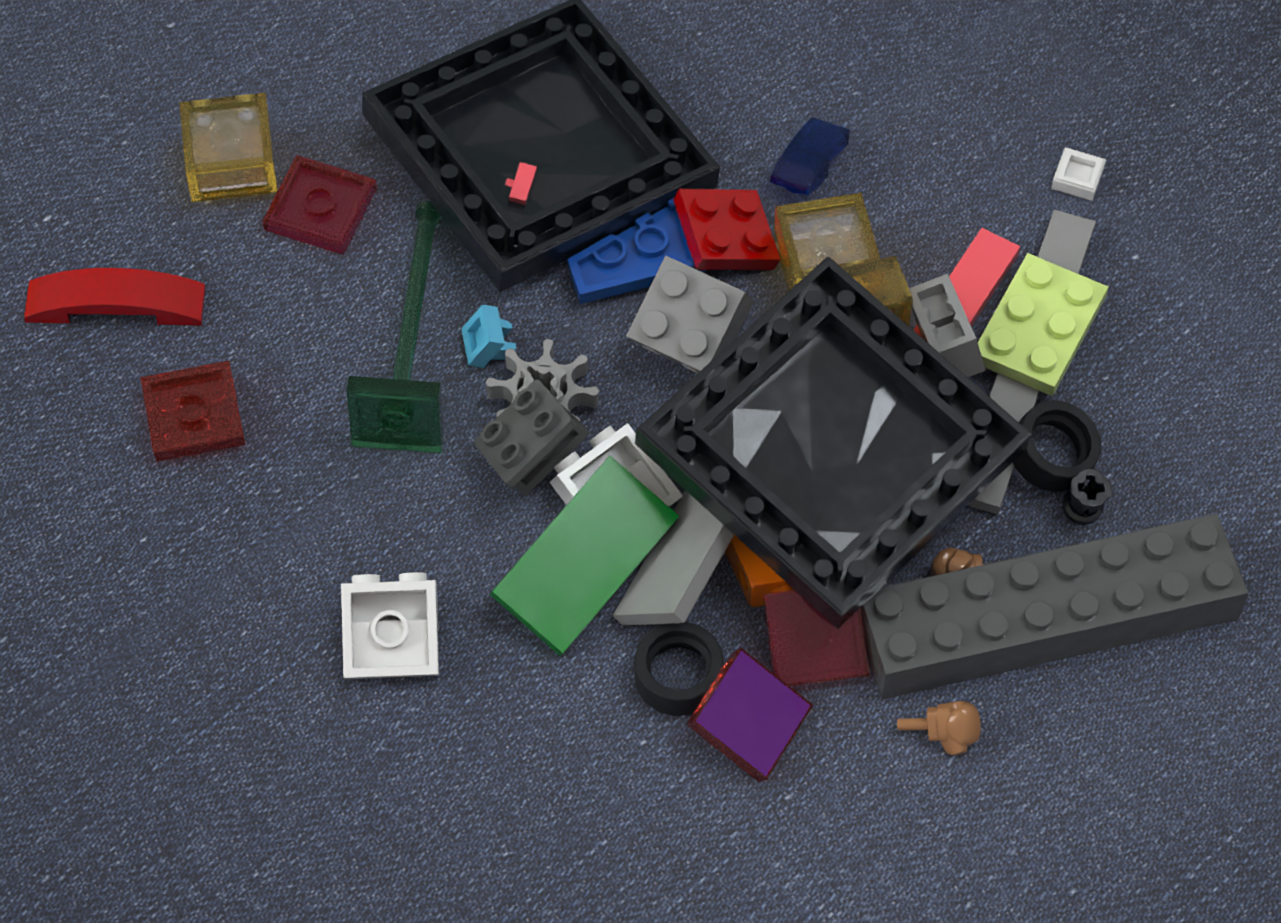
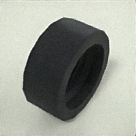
(1076, 426)
(671, 636)

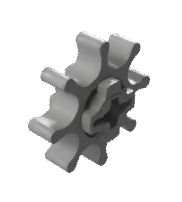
(556, 377)

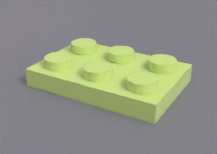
(1040, 324)

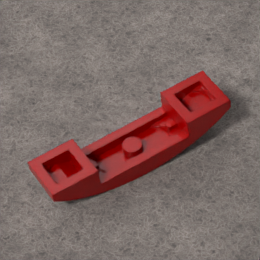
(115, 292)

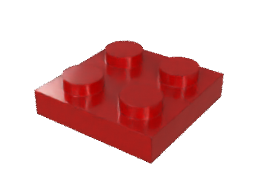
(726, 229)

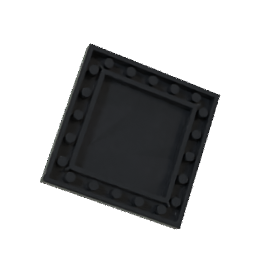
(545, 97)
(832, 441)

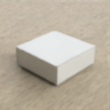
(1078, 174)

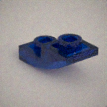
(808, 156)

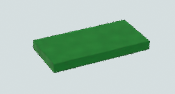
(584, 555)

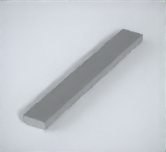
(1065, 246)

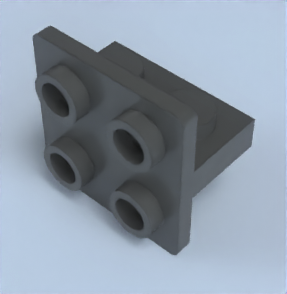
(530, 438)

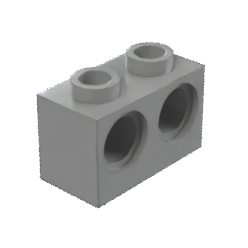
(946, 324)

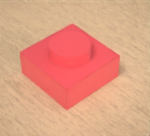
(522, 183)

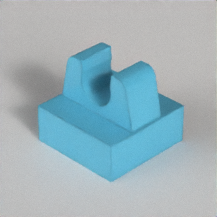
(485, 337)

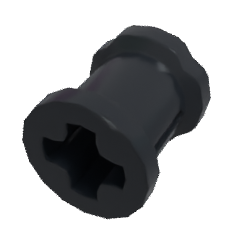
(1088, 496)

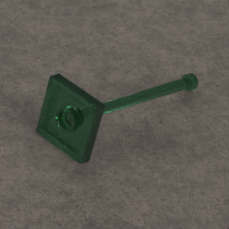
(400, 410)

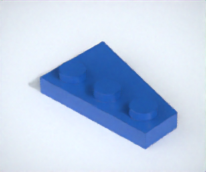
(631, 258)

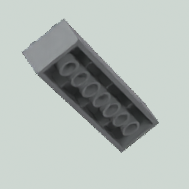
(1052, 605)

